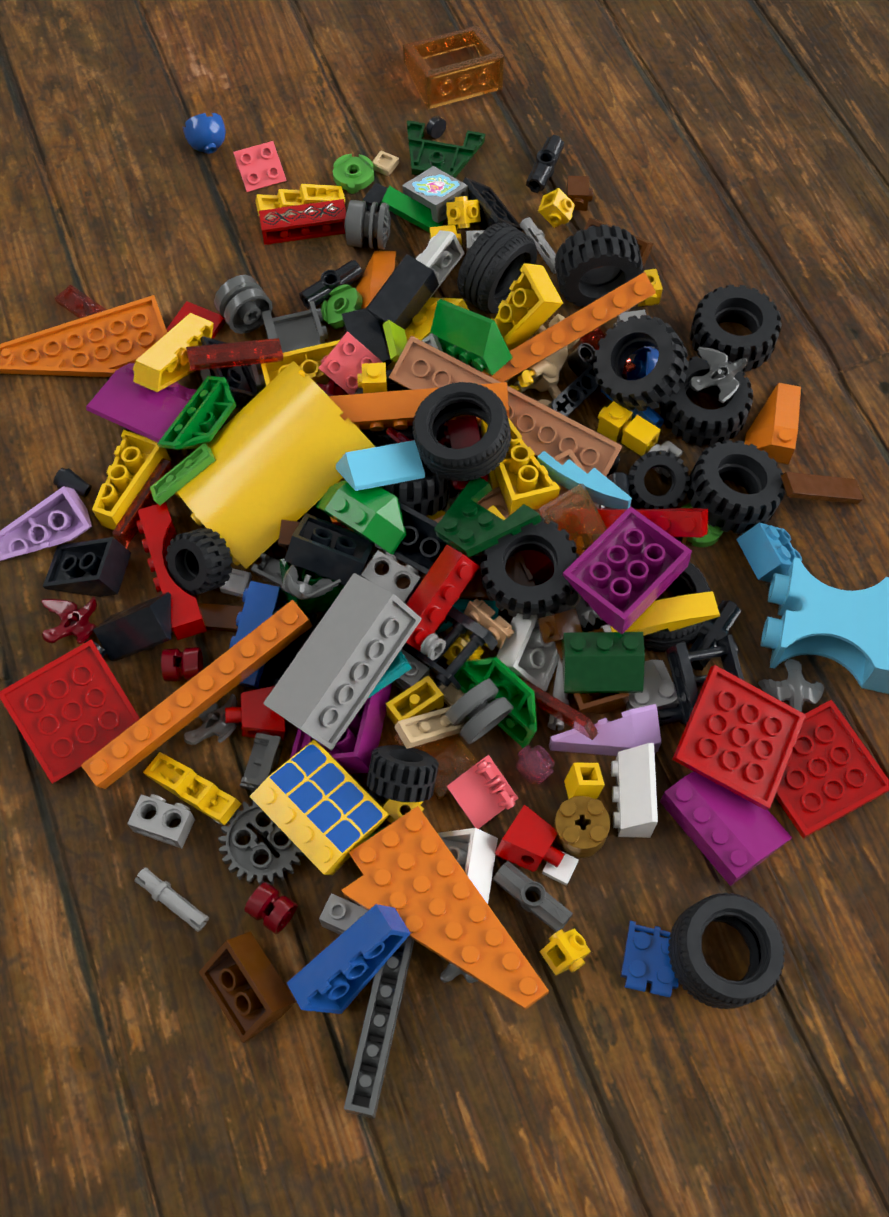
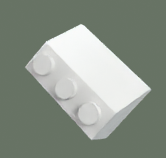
(442, 254)
(527, 654)
(635, 791)
(475, 854)

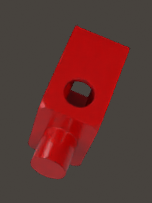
(256, 716)
(529, 842)

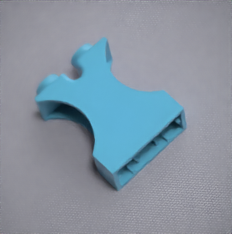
(830, 624)

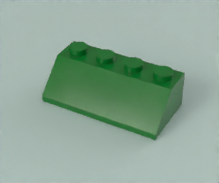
(470, 337)

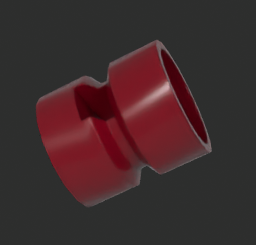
(190, 659)
(262, 903)

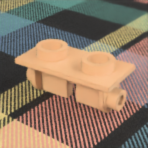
(482, 614)

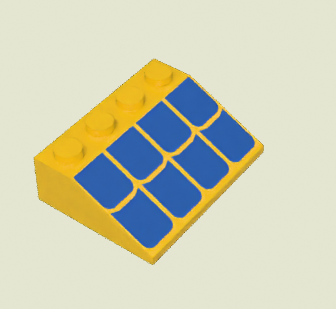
(319, 807)

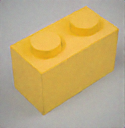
(415, 701)

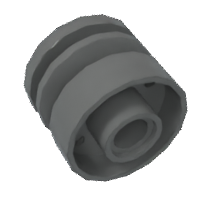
(365, 224)

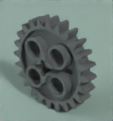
(243, 857)

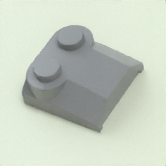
(657, 688)

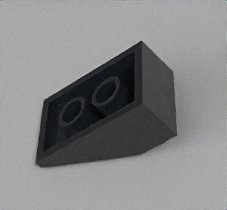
(88, 567)

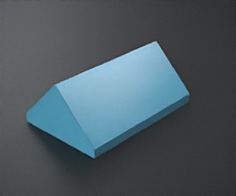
(381, 465)

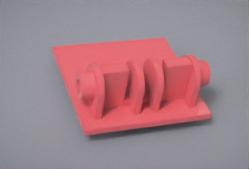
(259, 166)
(346, 362)
(482, 792)

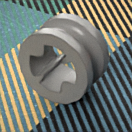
(433, 646)

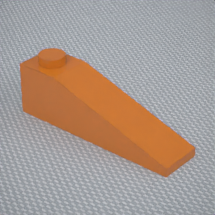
(376, 274)
(777, 424)

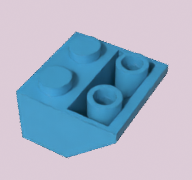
(768, 550)

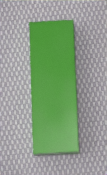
(182, 474)

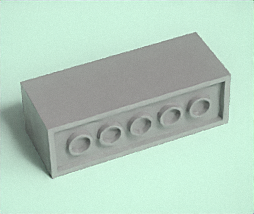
(343, 660)

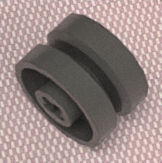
(241, 303)
(477, 707)

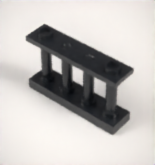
(461, 624)
(686, 682)

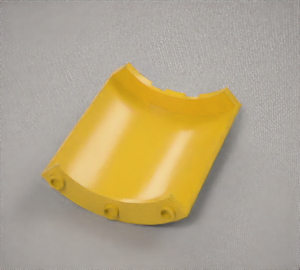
(271, 464)

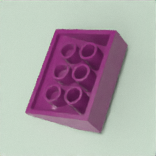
(137, 406)
(627, 569)
(359, 739)
(724, 825)

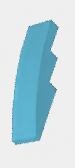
(598, 486)

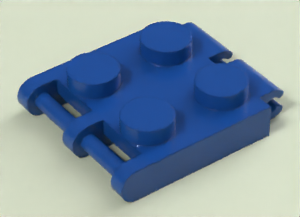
(648, 960)

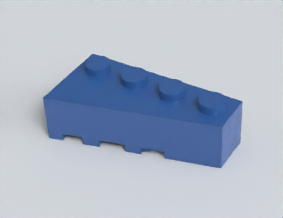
(260, 604)
(349, 962)

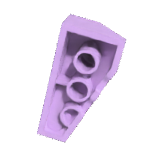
(48, 524)
(634, 729)

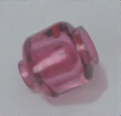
(535, 764)

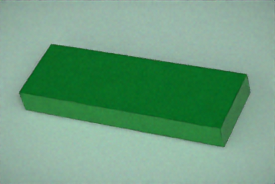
(409, 209)

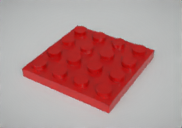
(69, 710)
(739, 737)
(828, 772)

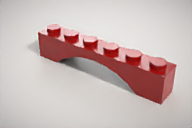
(676, 522)
(159, 530)

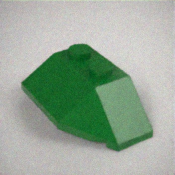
(201, 416)
(367, 512)
(521, 721)

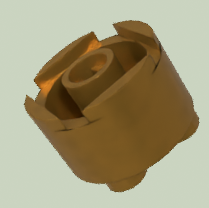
(591, 815)

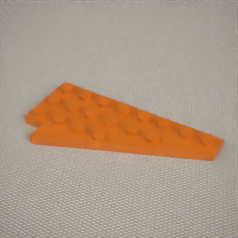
(87, 345)
(441, 907)

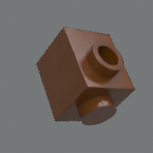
(579, 191)
(555, 625)

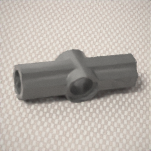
(546, 909)

